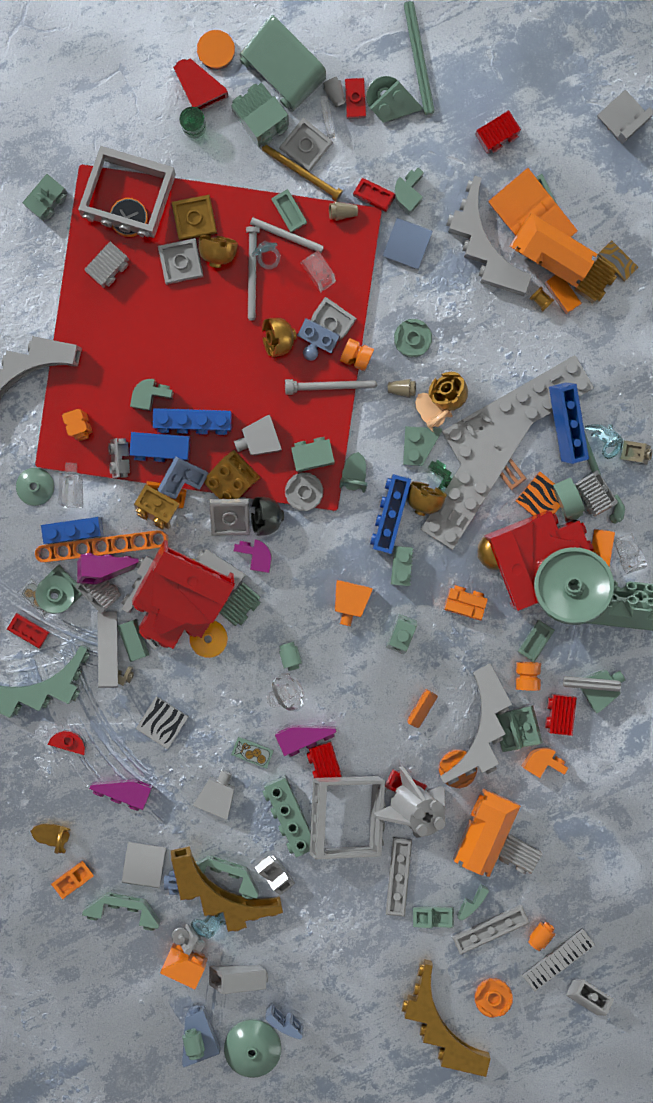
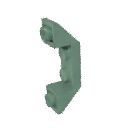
(248, 887)
(148, 917)

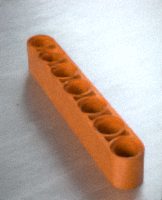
(73, 552)

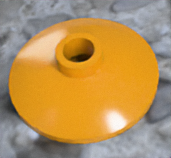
(217, 644)

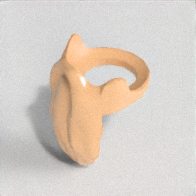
(430, 412)

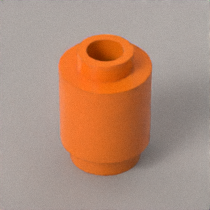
(541, 936)

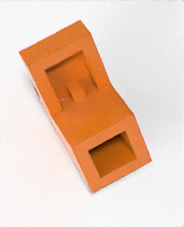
(540, 758)

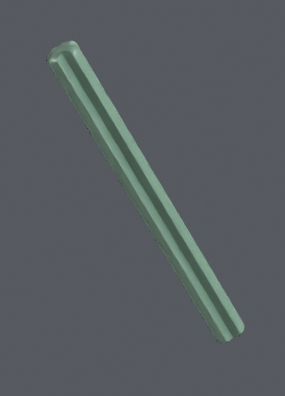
(419, 59)

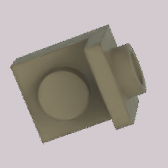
(636, 452)
(127, 677)

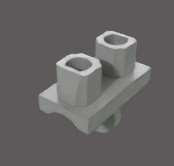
(188, 939)

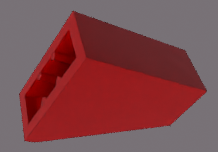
(198, 85)

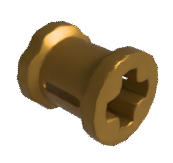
(541, 298)

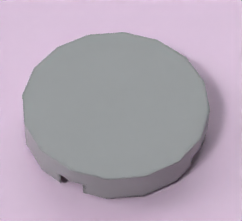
(304, 491)

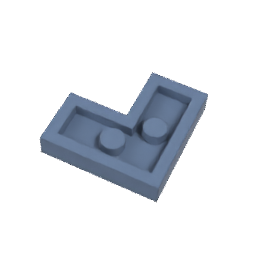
(180, 473)

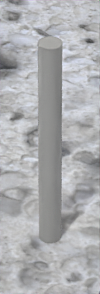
(287, 235)

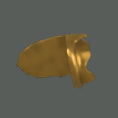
(51, 835)

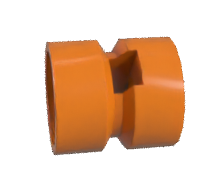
(357, 354)
(528, 676)

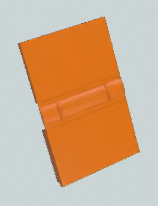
(528, 196)

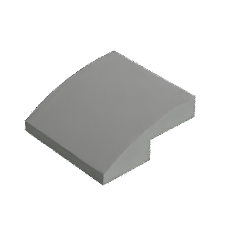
(143, 865)

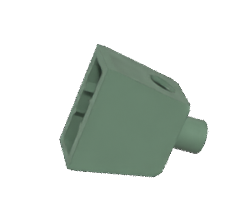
(402, 634)
(601, 698)

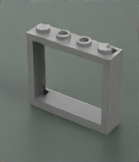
(138, 164)
(319, 816)

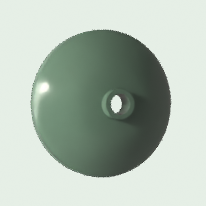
(254, 1036)

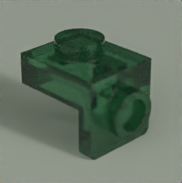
(439, 468)

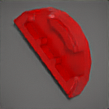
(68, 741)

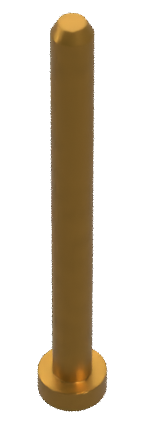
(302, 172)

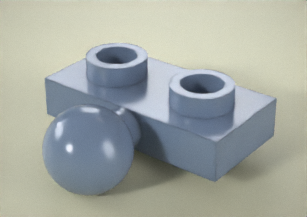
(318, 337)

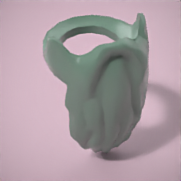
(354, 473)

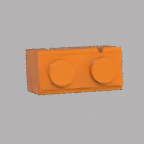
(77, 424)
(465, 603)

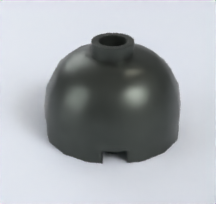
(266, 516)

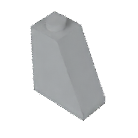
(237, 978)

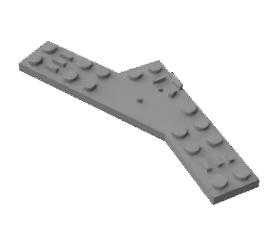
(487, 442)

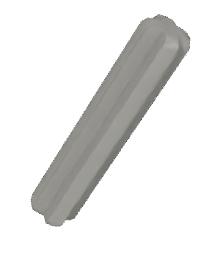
(589, 683)

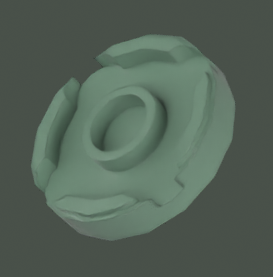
(412, 338)

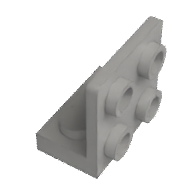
(624, 116)

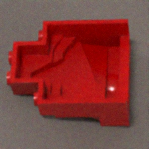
(525, 545)
(179, 597)

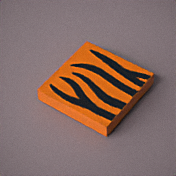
(539, 496)

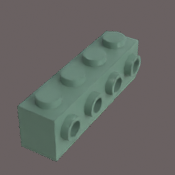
(289, 814)

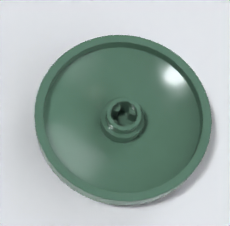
(574, 586)

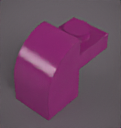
(260, 553)

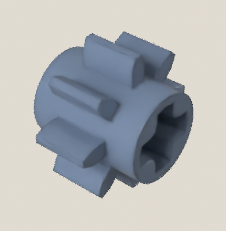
(171, 884)

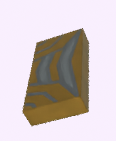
(618, 259)

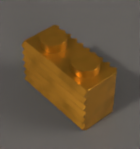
(596, 280)

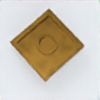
(194, 217)

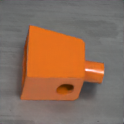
(351, 600)

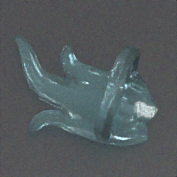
(264, 247)
(609, 437)
(209, 925)

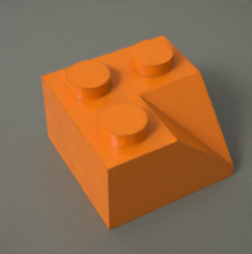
(184, 967)

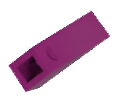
(97, 569)
(299, 736)
(127, 791)

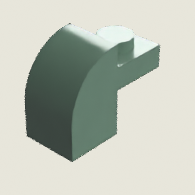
(405, 195)
(145, 391)
(569, 499)

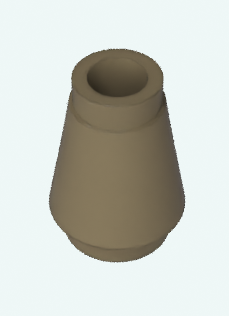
(342, 210)
(402, 388)

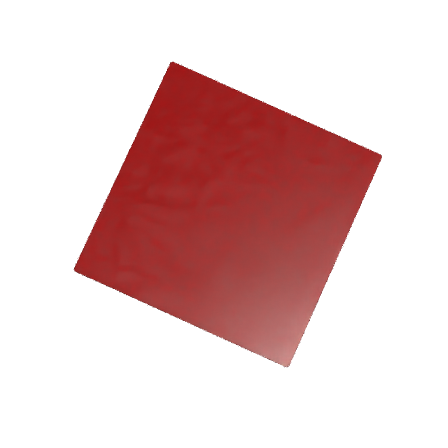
(201, 337)

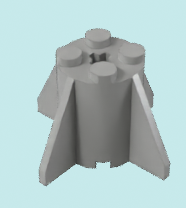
(415, 807)

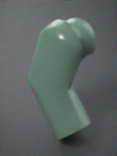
(619, 511)

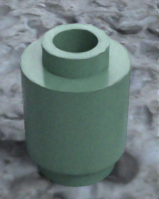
(290, 656)
(193, 1044)

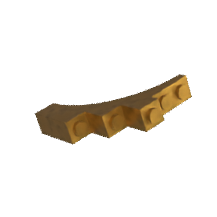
(214, 899)
(455, 1052)

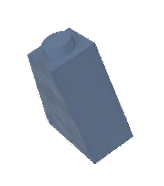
(199, 1019)

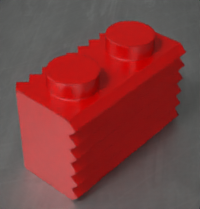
(497, 132)
(561, 714)
(324, 761)

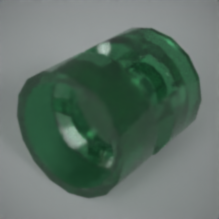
(192, 122)

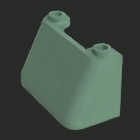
(283, 62)

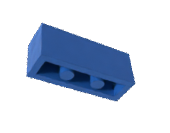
(159, 446)
(72, 530)

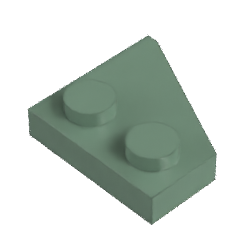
(395, 103)
(418, 444)

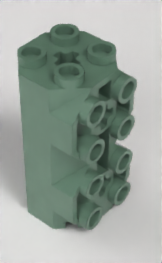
(629, 607)

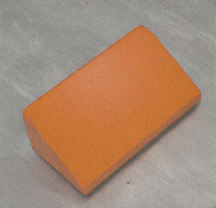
(563, 294)
(603, 543)
(422, 708)

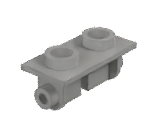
(117, 450)

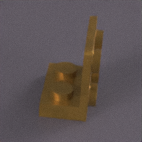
(231, 477)
(156, 507)

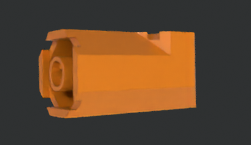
(553, 250)
(486, 832)

